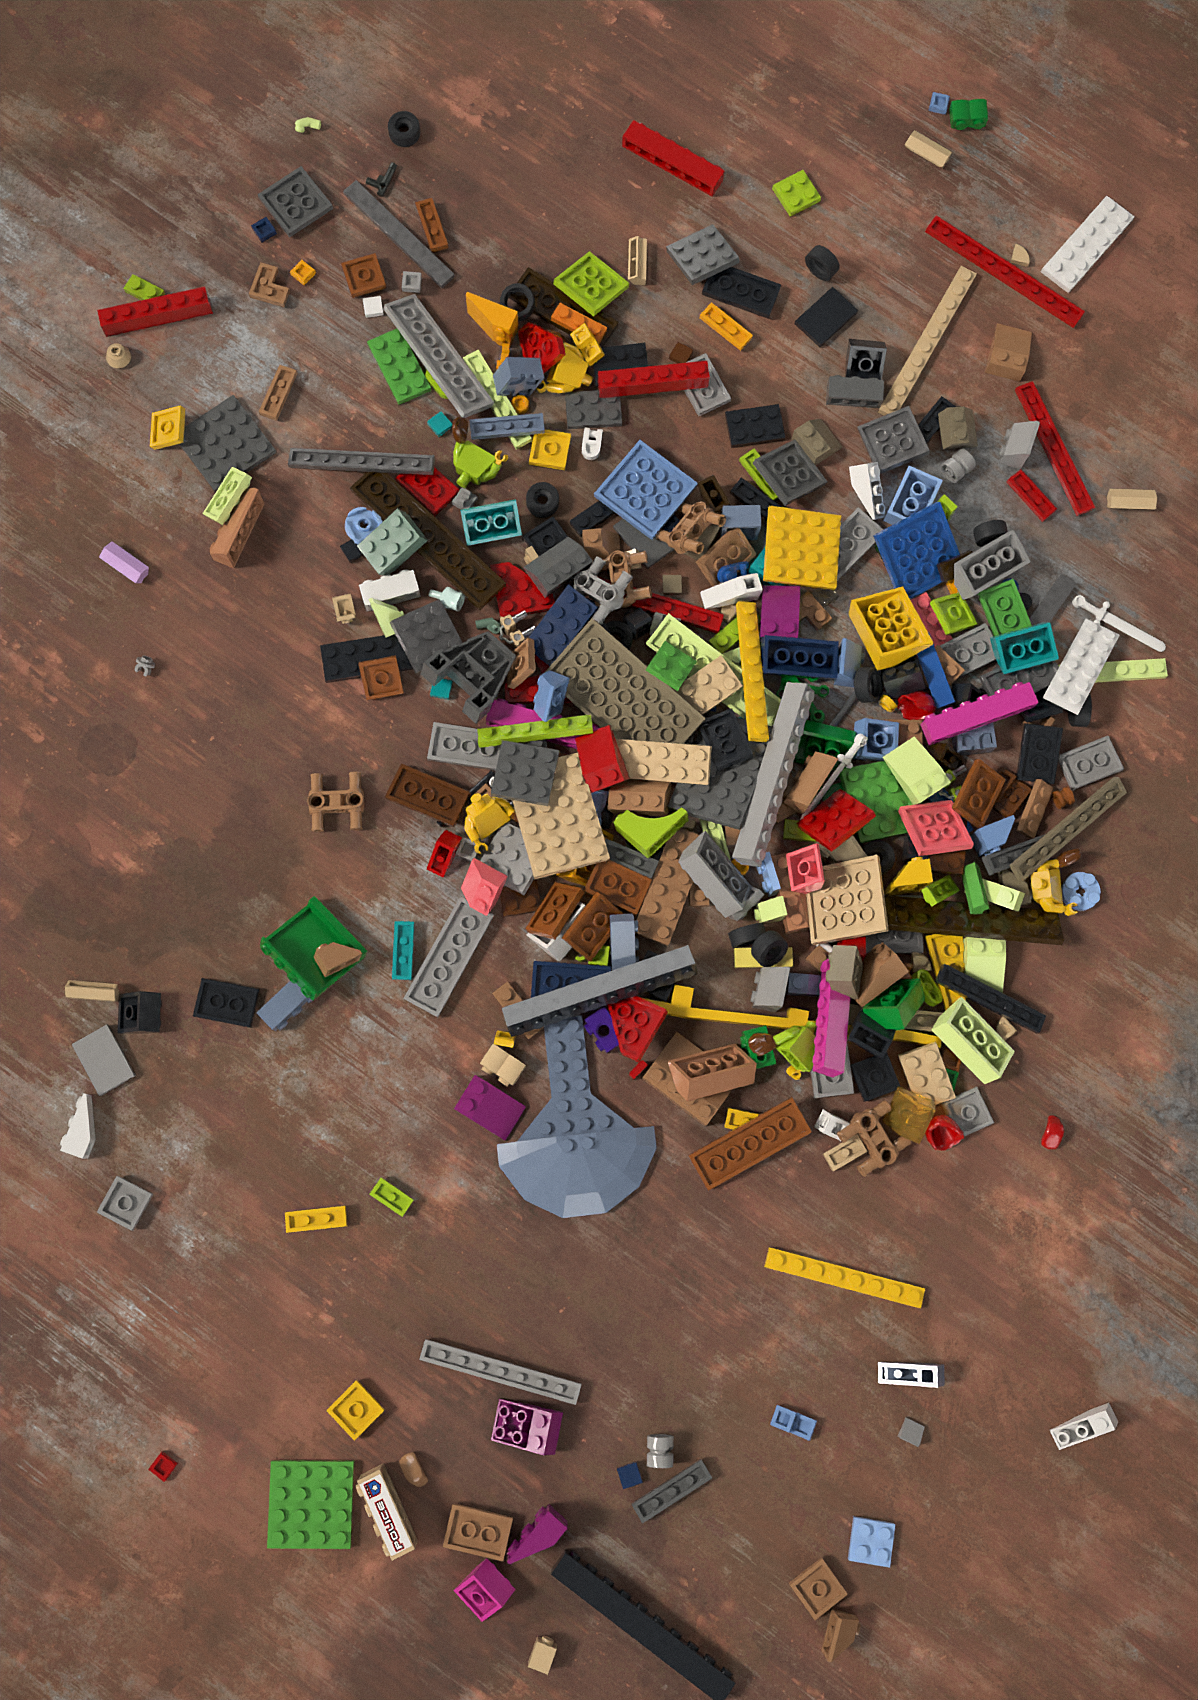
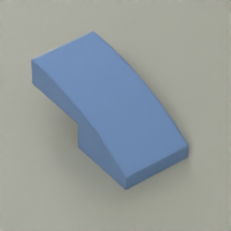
(793, 1422)

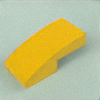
(587, 344)

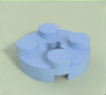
(353, 521)
(1086, 882)

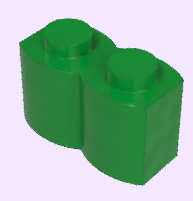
(968, 114)

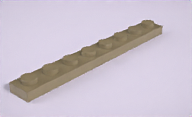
(1067, 829)

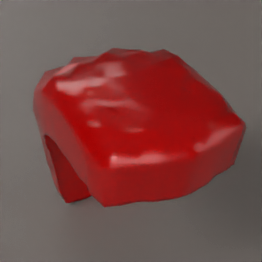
(1053, 1133)

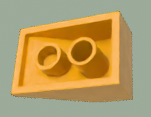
(495, 319)

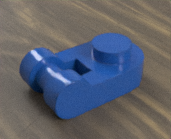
(729, 571)

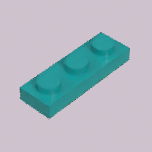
(403, 950)

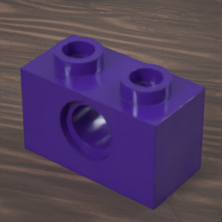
(594, 1022)

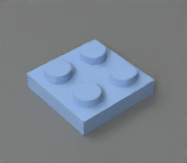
(767, 869)
(871, 1541)

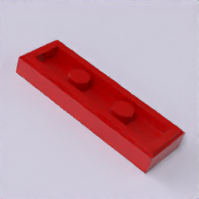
(1031, 495)

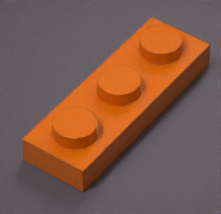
(572, 320)

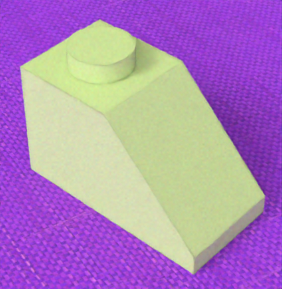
(385, 614)
(770, 910)

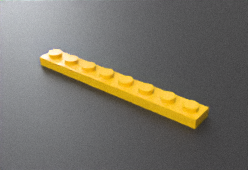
(752, 672)
(844, 1277)

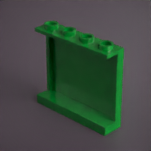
(296, 942)

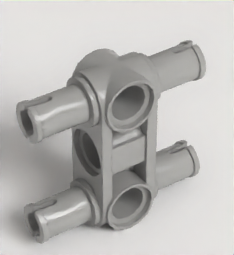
(607, 595)

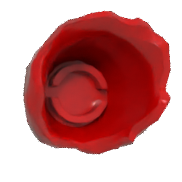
(916, 705)
(943, 1133)

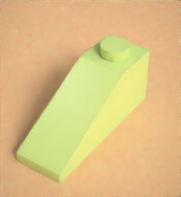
(1003, 895)

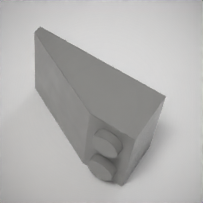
(770, 988)

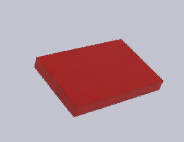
(431, 491)

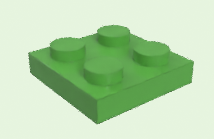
(671, 665)

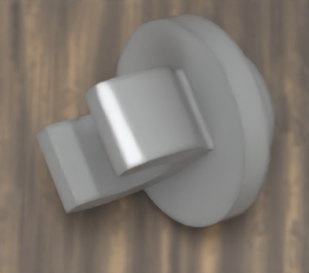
(145, 662)

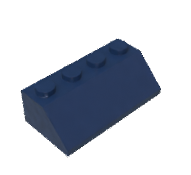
(799, 656)

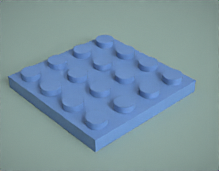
(645, 489)

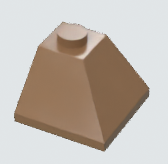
(600, 543)
(839, 1633)

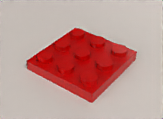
(836, 820)

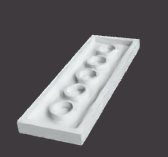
(1087, 244)
(1081, 666)

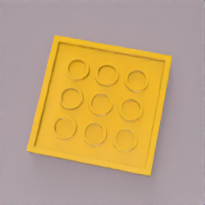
(802, 548)

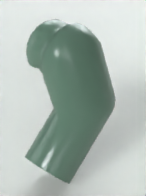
(489, 623)

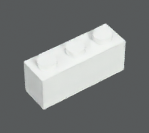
(390, 588)

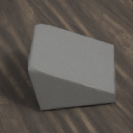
(911, 1432)

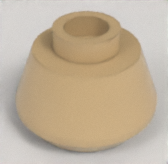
(118, 356)

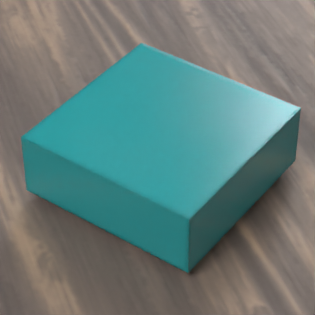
(439, 424)
(442, 689)

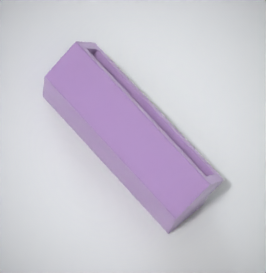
(124, 562)

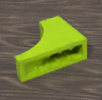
(649, 833)

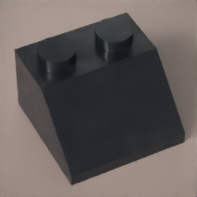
(865, 359)
(139, 1013)

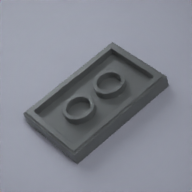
(637, 540)

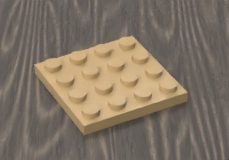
(848, 902)

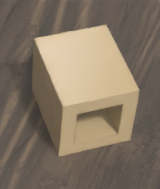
(542, 1654)

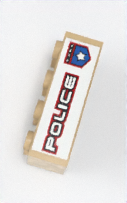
(387, 1512)

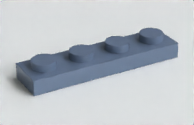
(507, 426)

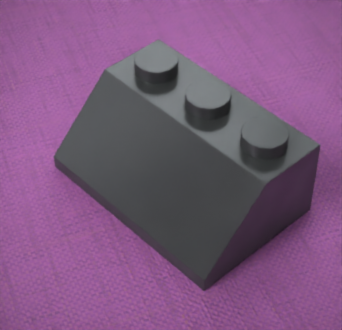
(558, 566)

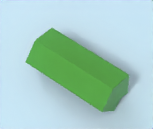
(974, 889)

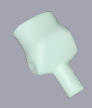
(449, 598)

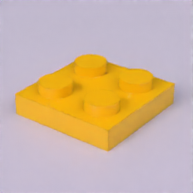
(167, 427)
(550, 449)
(355, 1410)

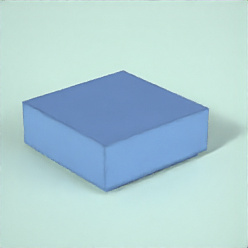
(939, 103)

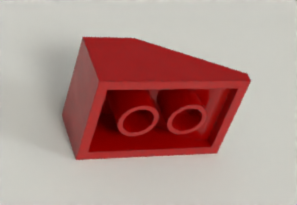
(601, 759)

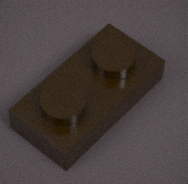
(946, 568)

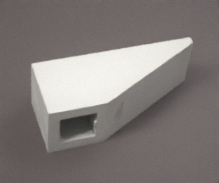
(867, 485)
(742, 588)
(81, 1130)
(1085, 1426)

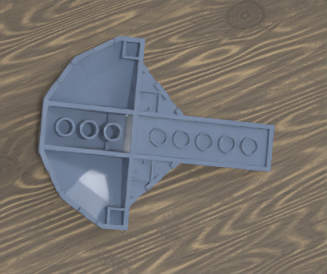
(577, 1150)

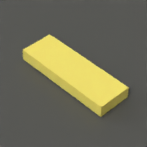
(744, 959)

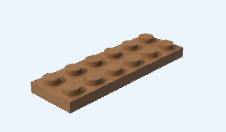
(666, 892)

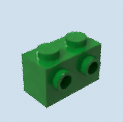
(762, 1061)

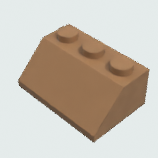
(809, 781)
(640, 797)

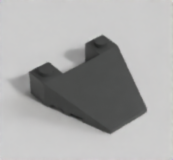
(476, 667)

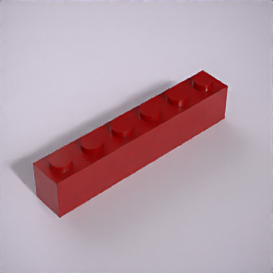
(673, 158)
(155, 311)
(653, 379)

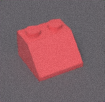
(805, 869)
(482, 886)

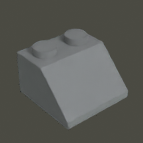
(1018, 443)

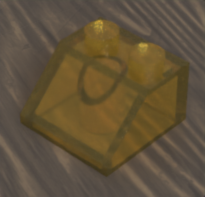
(909, 1114)

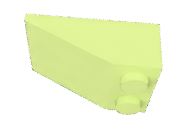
(916, 770)
(985, 960)

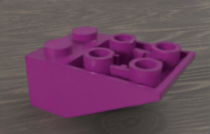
(527, 1427)
(540, 1535)

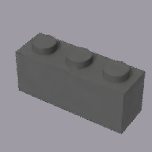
(854, 391)

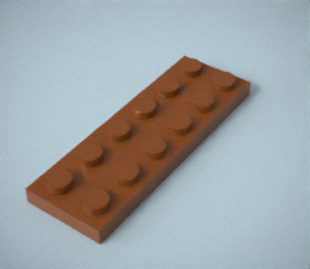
(749, 1143)

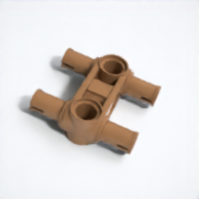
(690, 527)
(617, 569)
(336, 801)
(873, 1138)

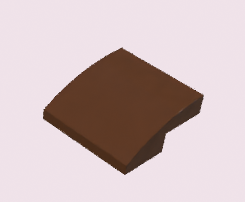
(1011, 795)

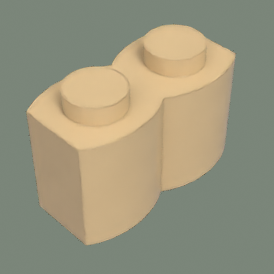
(503, 1065)

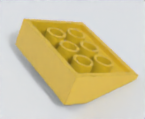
(889, 627)

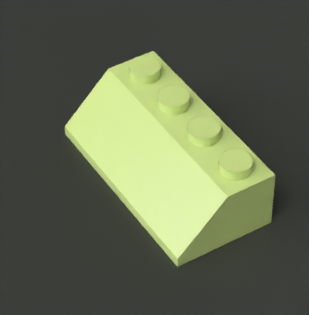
(973, 1041)

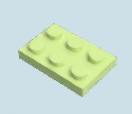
(227, 495)

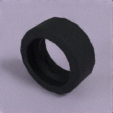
(822, 263)
(517, 287)
(868, 684)
(1084, 716)
(746, 935)

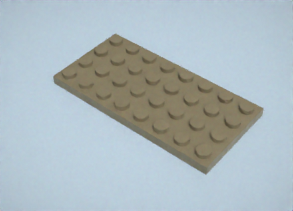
(620, 692)

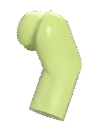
(307, 122)

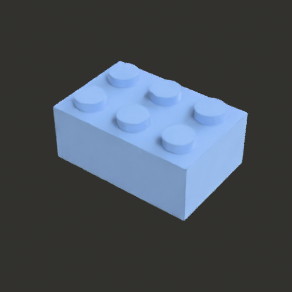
(914, 494)

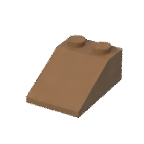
(1009, 352)
(879, 972)

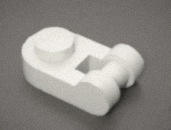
(591, 448)

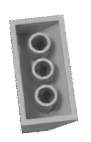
(989, 564)
(715, 875)

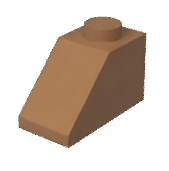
(335, 957)

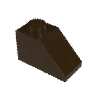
(712, 494)
(945, 756)

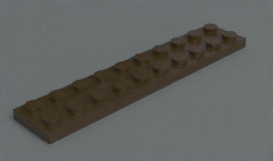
(442, 549)
(955, 920)

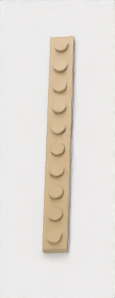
(928, 341)

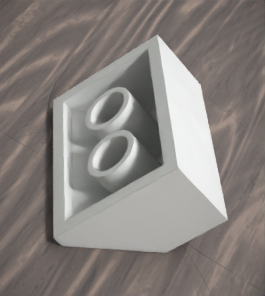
(557, 948)

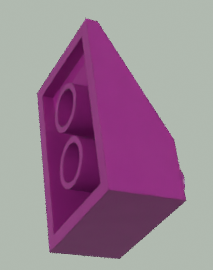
(780, 611)
(490, 1107)

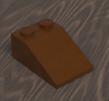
(949, 862)

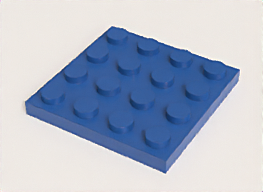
(915, 548)

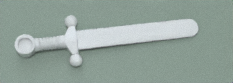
(1102, 614)
(859, 741)

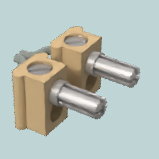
(508, 624)

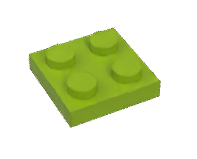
(796, 193)
(953, 613)

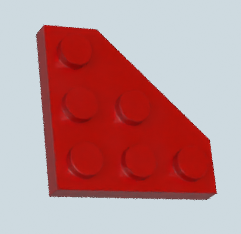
(541, 344)
(519, 593)
(635, 1025)

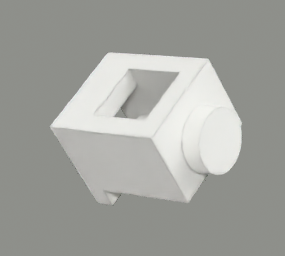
(830, 1124)

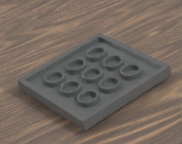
(225, 440)

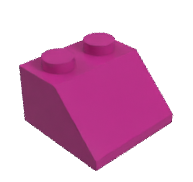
(484, 1590)

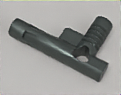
(382, 180)

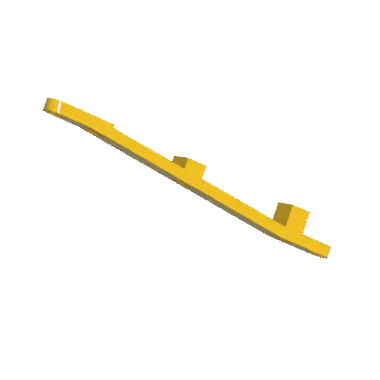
(681, 1004)

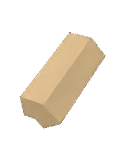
(928, 149)
(637, 260)
(1131, 499)
(92, 991)

